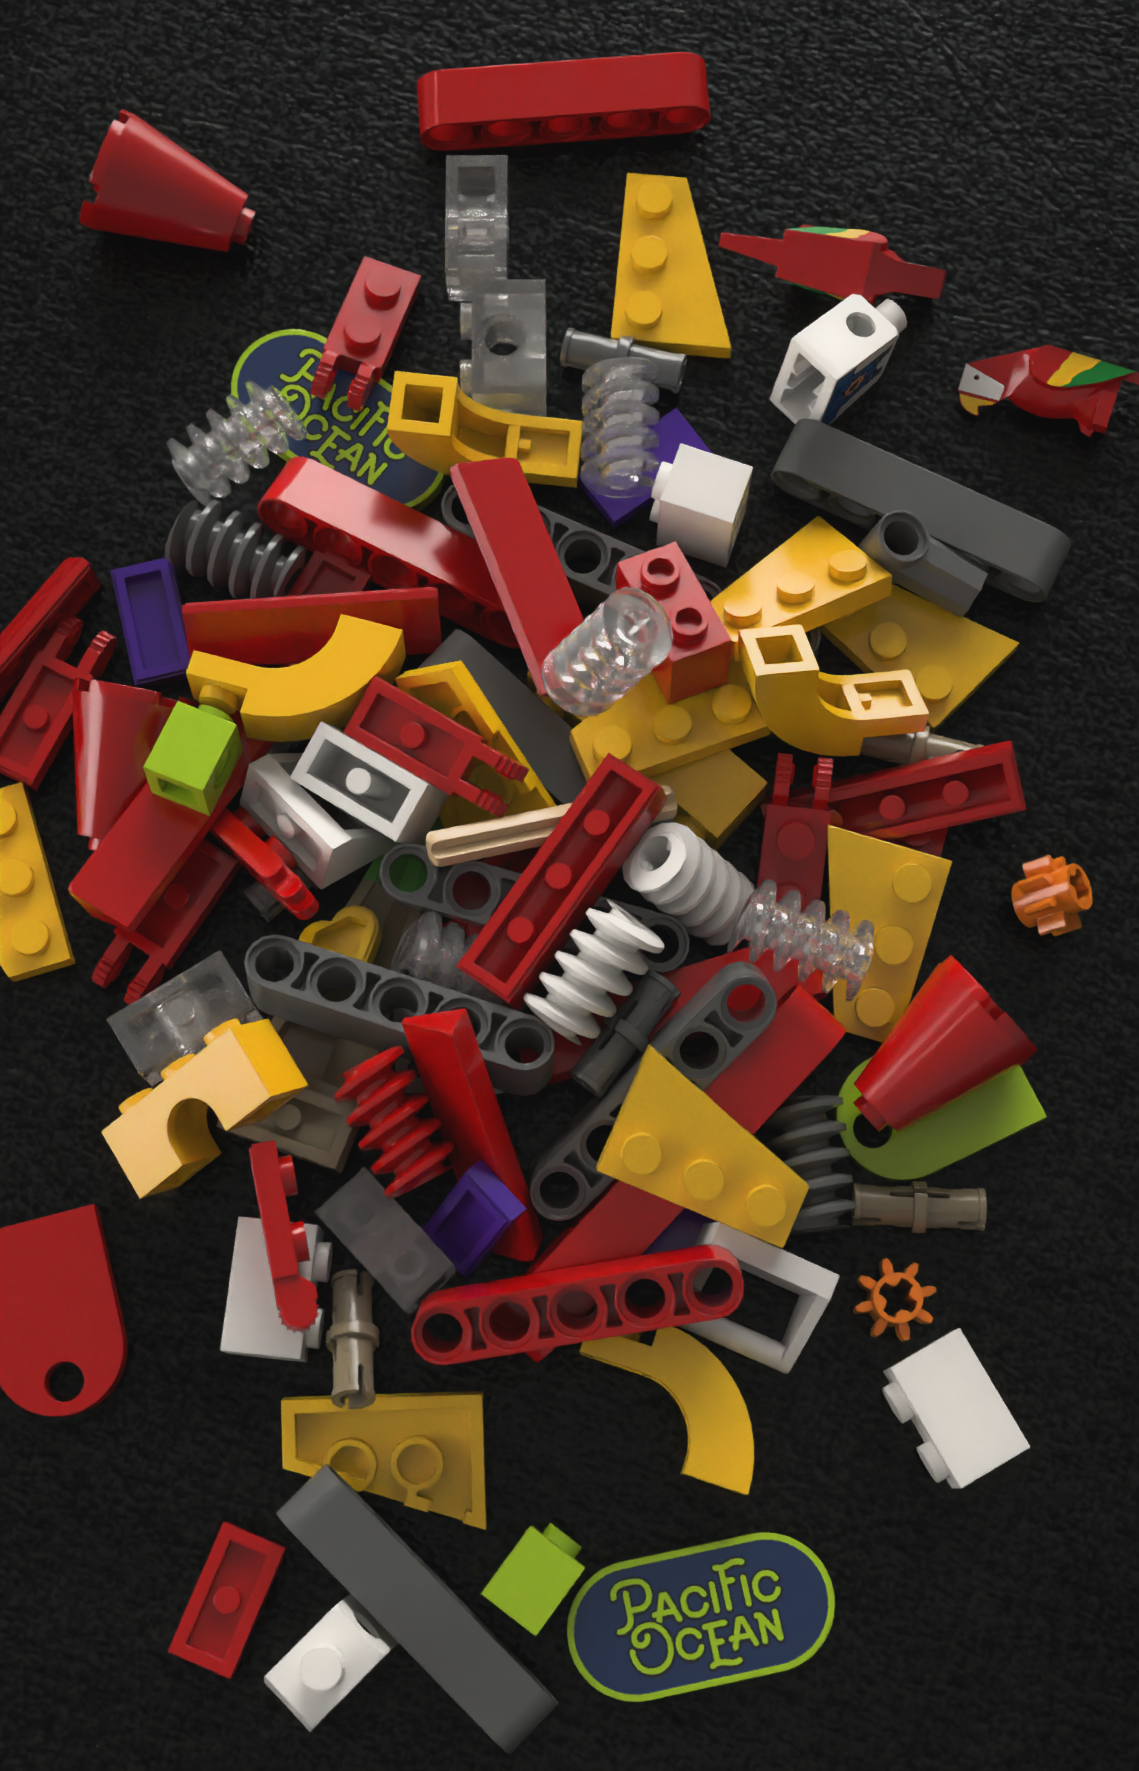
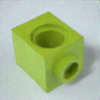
(194, 757)
(535, 1576)

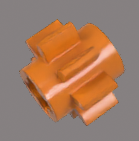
(1051, 895)
(912, 1296)

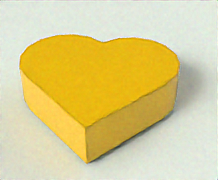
(351, 933)

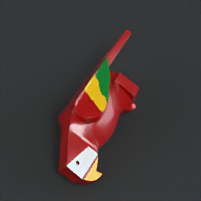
(839, 262)
(1047, 384)

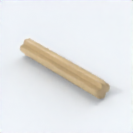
(508, 833)

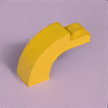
(445, 427)
(294, 699)
(821, 709)
(713, 1408)

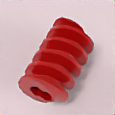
(394, 1122)

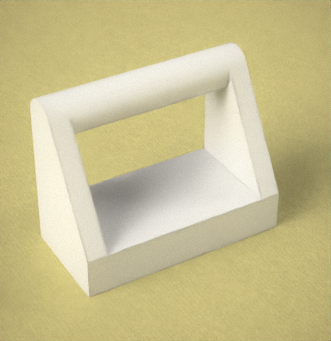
(303, 826)
(779, 1267)

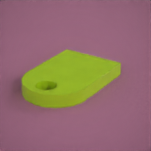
(945, 1136)

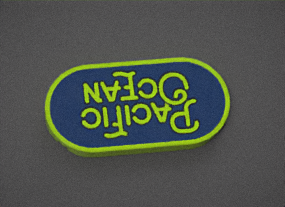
(336, 435)
(700, 1616)

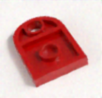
(59, 1310)

